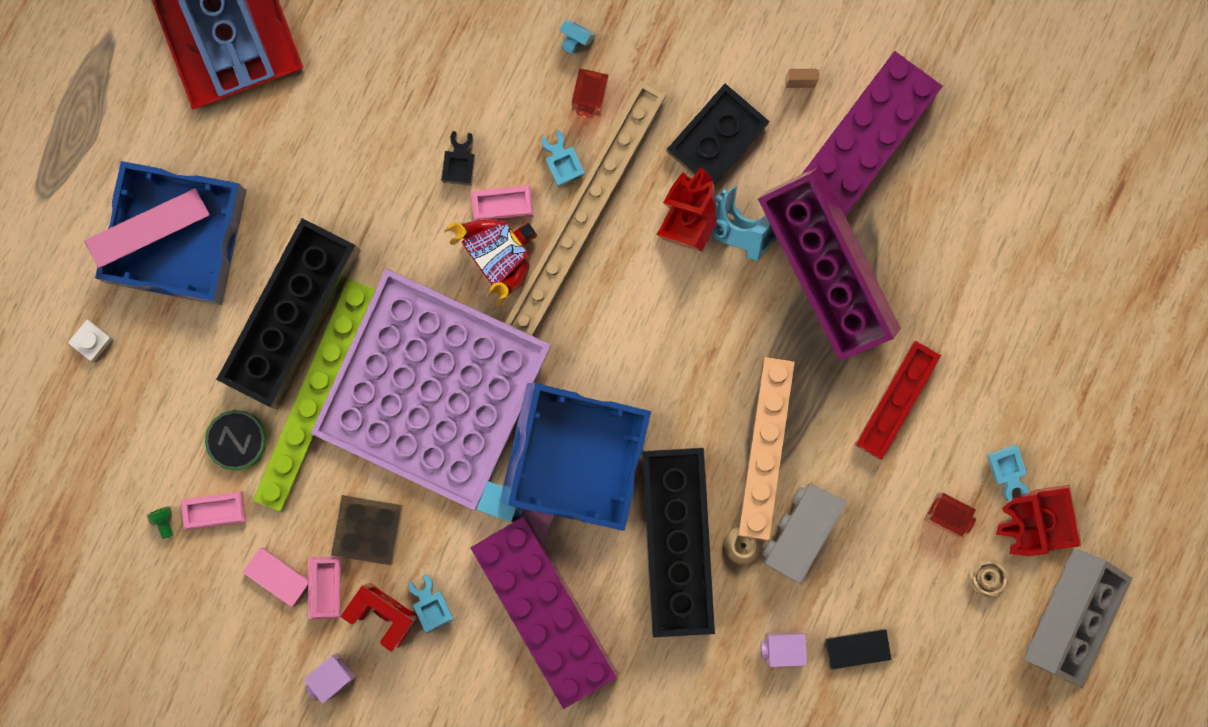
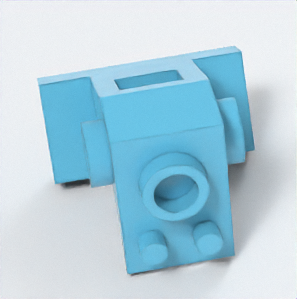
(742, 232)

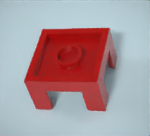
(384, 607)

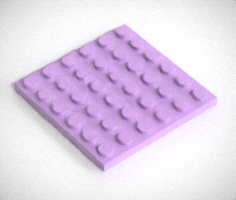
(430, 389)

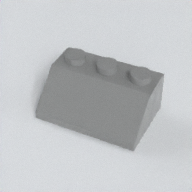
(803, 532)

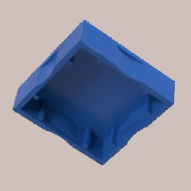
(189, 261)
(575, 456)

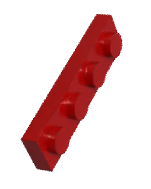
(897, 400)

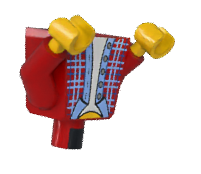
(496, 252)

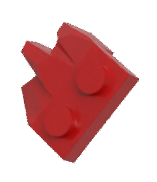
(691, 211)
(1041, 521)

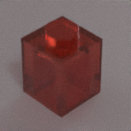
(589, 93)
(951, 515)

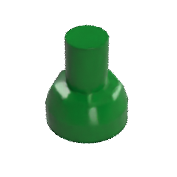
(161, 518)

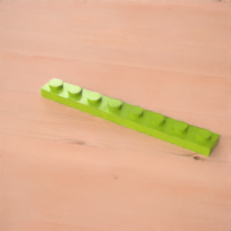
(296, 434)

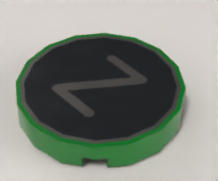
(235, 440)

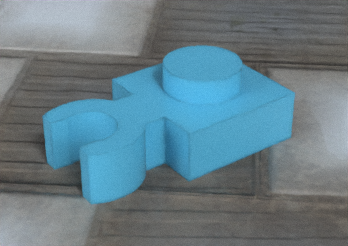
(564, 163)
(1007, 468)
(431, 608)

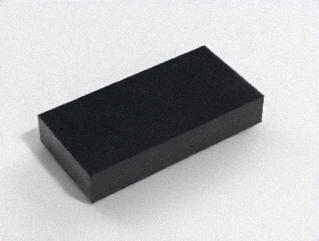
(858, 649)

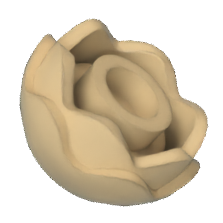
(738, 554)
(998, 580)

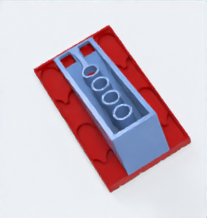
(227, 45)

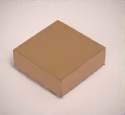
(802, 78)

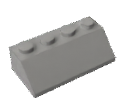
(1078, 617)

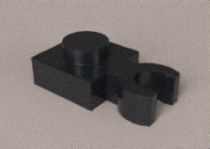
(459, 165)

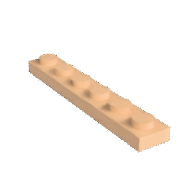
(766, 449)

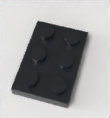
(718, 134)

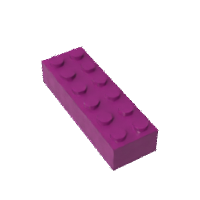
(874, 128)
(829, 264)
(545, 612)

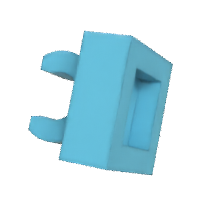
(576, 35)

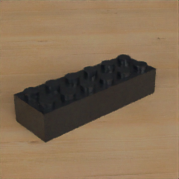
(289, 314)
(678, 542)

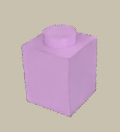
(784, 649)
(328, 678)

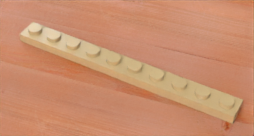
(585, 208)

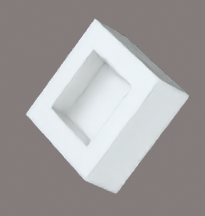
(90, 340)

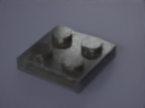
(367, 530)

